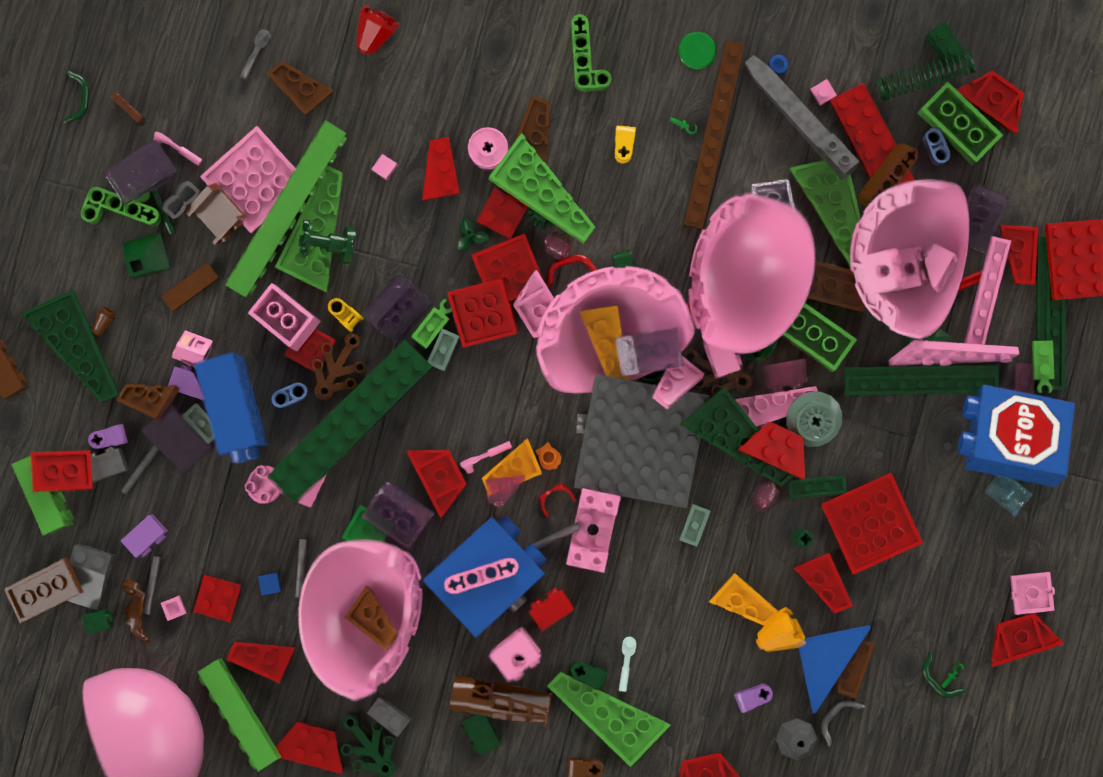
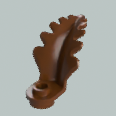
(135, 609)

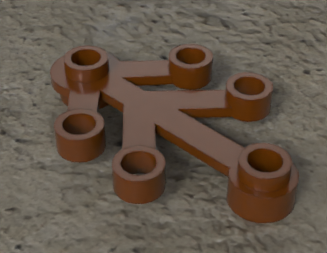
(336, 370)
(711, 378)

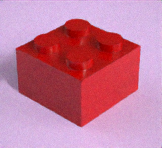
(550, 609)

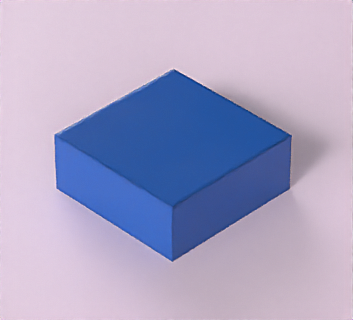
(269, 583)

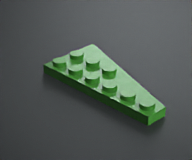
(832, 200)
(323, 214)
(617, 723)

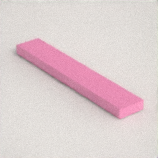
(987, 291)

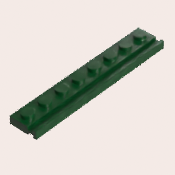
(1050, 317)
(919, 379)

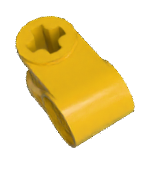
(624, 141)
(345, 314)

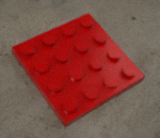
(1075, 259)
(871, 523)

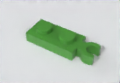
(431, 325)
(1043, 364)

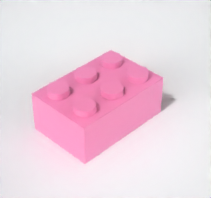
(284, 317)

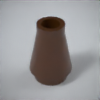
(103, 320)

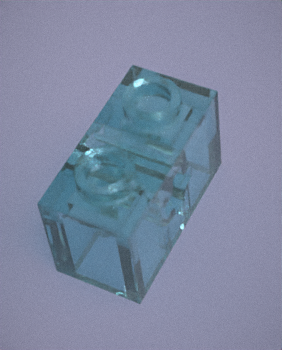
(1008, 494)

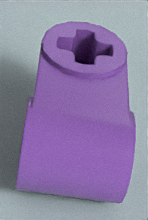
(111, 437)
(749, 699)

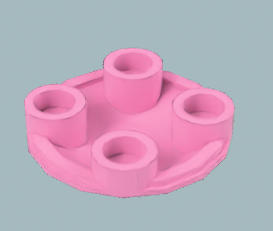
(259, 487)

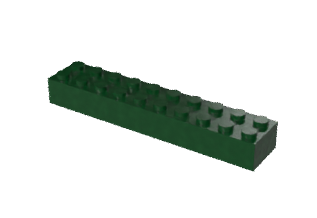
(349, 422)

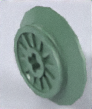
(816, 405)

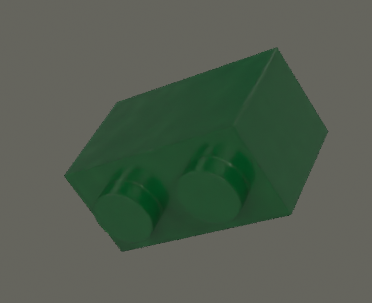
(944, 43)
(481, 733)

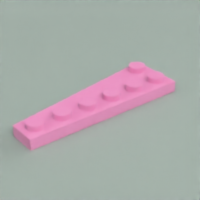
(771, 406)

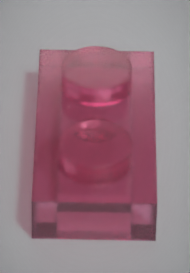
(1023, 378)

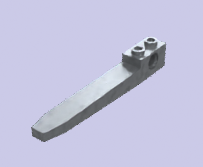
(819, 138)

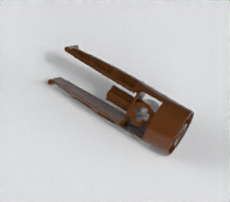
(500, 700)

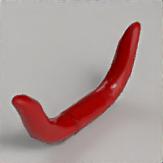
(565, 261)

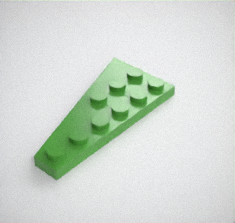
(535, 185)

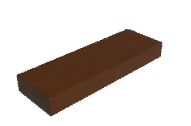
(190, 287)

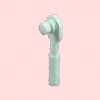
(628, 650)

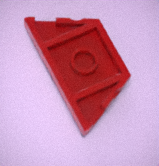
(996, 99)
(777, 448)
(439, 476)
(1021, 638)
(311, 747)
(707, 766)

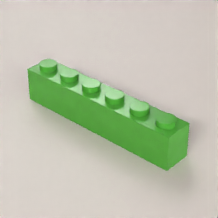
(239, 714)

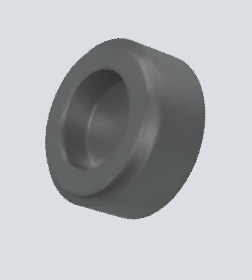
(517, 604)

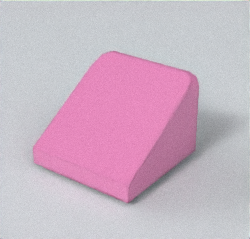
(384, 167)

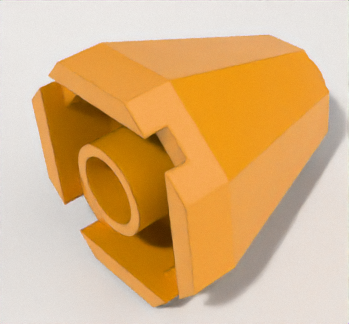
(781, 633)

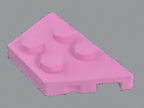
(533, 303)

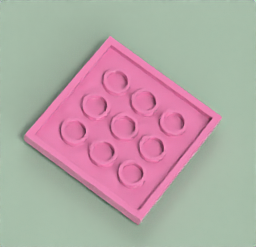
(251, 176)

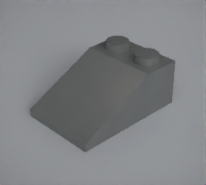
(92, 571)

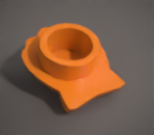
(548, 457)

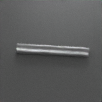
(139, 470)
(556, 536)
(301, 566)
(151, 585)

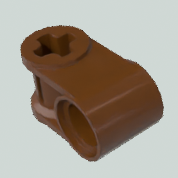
(583, 767)

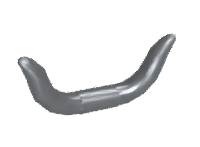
(832, 713)

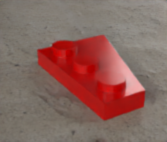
(440, 171)
(1022, 252)
(826, 581)
(262, 659)

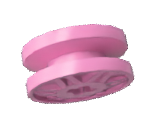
(485, 137)

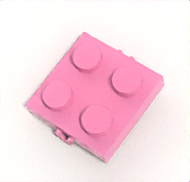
(1032, 593)

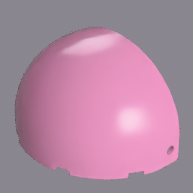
(906, 218)
(750, 273)
(643, 305)
(334, 646)
(143, 725)

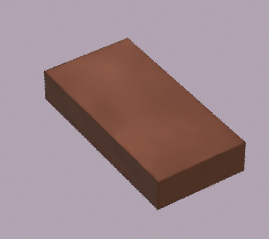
(128, 108)

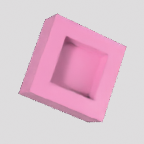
(823, 92)
(173, 608)

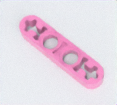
(482, 578)

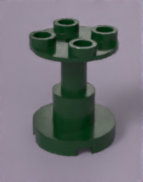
(333, 243)

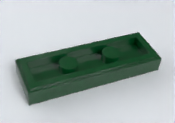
(816, 486)

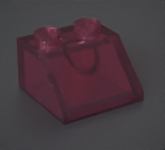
(785, 374)
(502, 488)

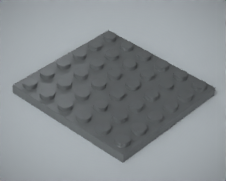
(637, 444)

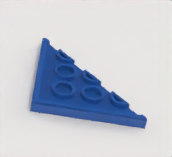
(826, 658)

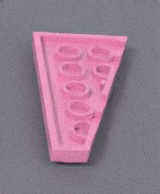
(944, 354)

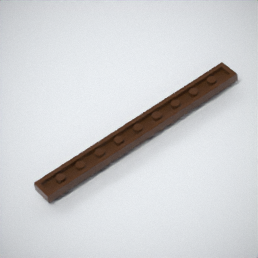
(714, 134)

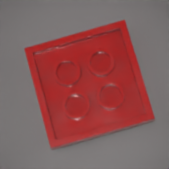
(508, 260)
(482, 312)

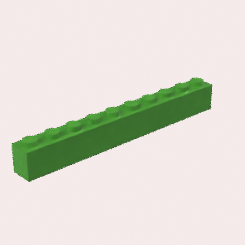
(286, 208)

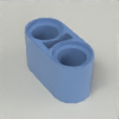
(940, 146)
(290, 396)

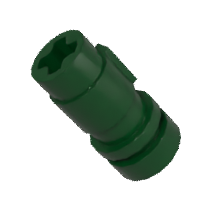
(796, 538)

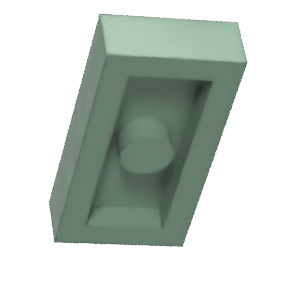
(443, 349)
(200, 422)
(694, 525)

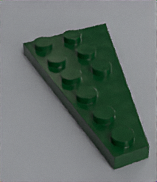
(70, 336)
(727, 428)

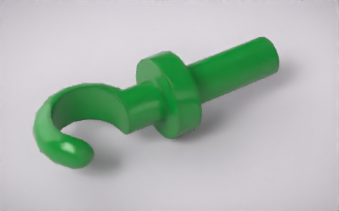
(682, 124)
(952, 675)

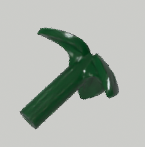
(467, 228)

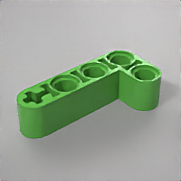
(584, 52)
(106, 203)

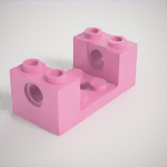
(892, 271)
(592, 550)
(516, 644)

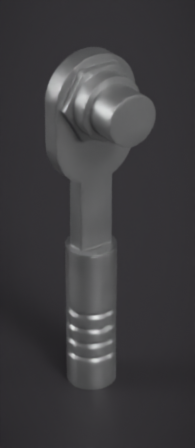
(261, 41)

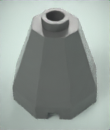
(791, 733)

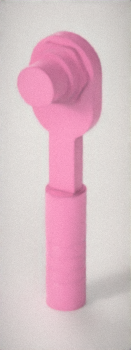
(181, 150)
(468, 464)

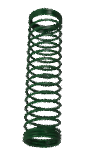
(968, 62)

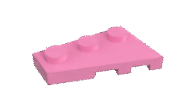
(676, 383)

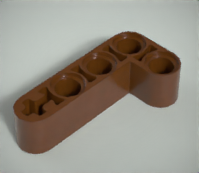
(889, 173)

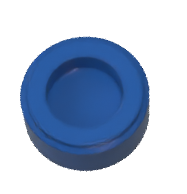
(778, 64)

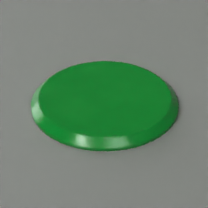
(697, 50)

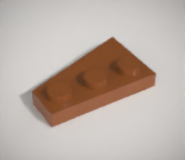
(372, 620)

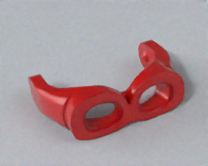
(560, 486)

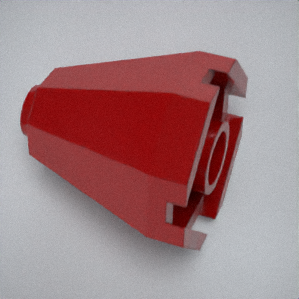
(374, 30)

